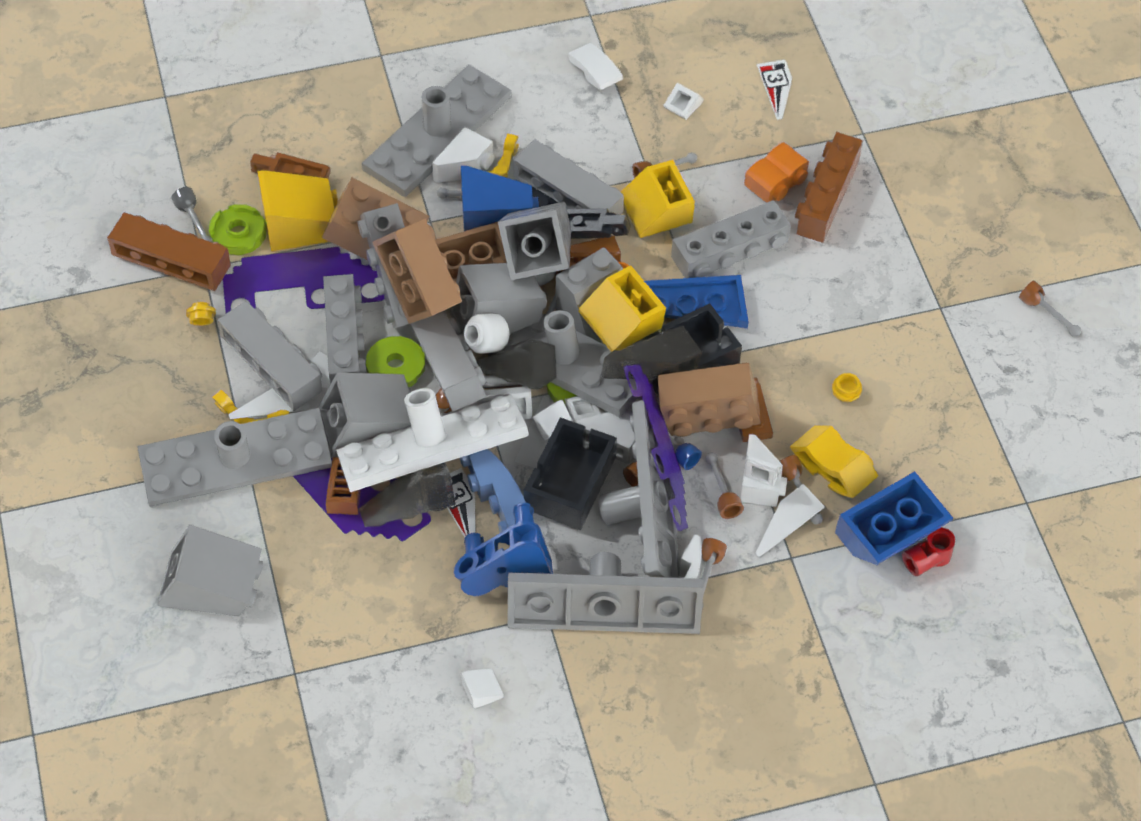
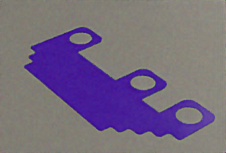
(292, 271)
(665, 449)
(316, 486)

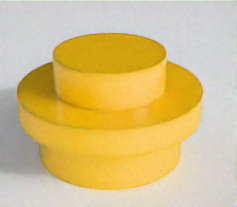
(200, 313)
(847, 387)

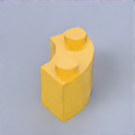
(826, 453)

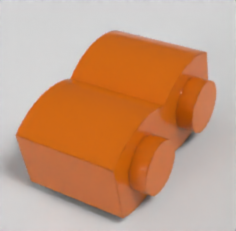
(776, 173)

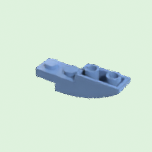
(495, 484)

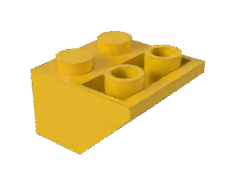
(658, 199)
(623, 310)

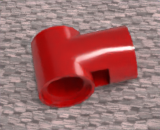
(925, 556)

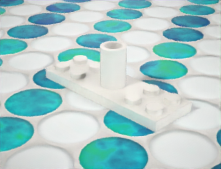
(430, 439)

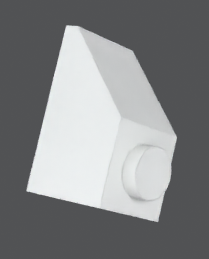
(465, 150)
(614, 426)
(756, 491)

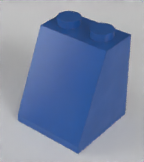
(491, 197)

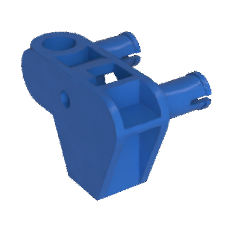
(487, 567)

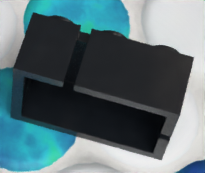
(708, 332)
(570, 473)

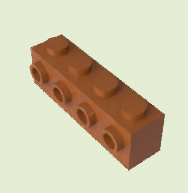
(829, 186)
(169, 251)

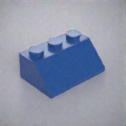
(891, 520)

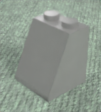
(536, 240)
(579, 282)
(490, 290)
(363, 407)
(210, 574)

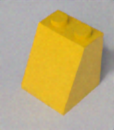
(296, 208)

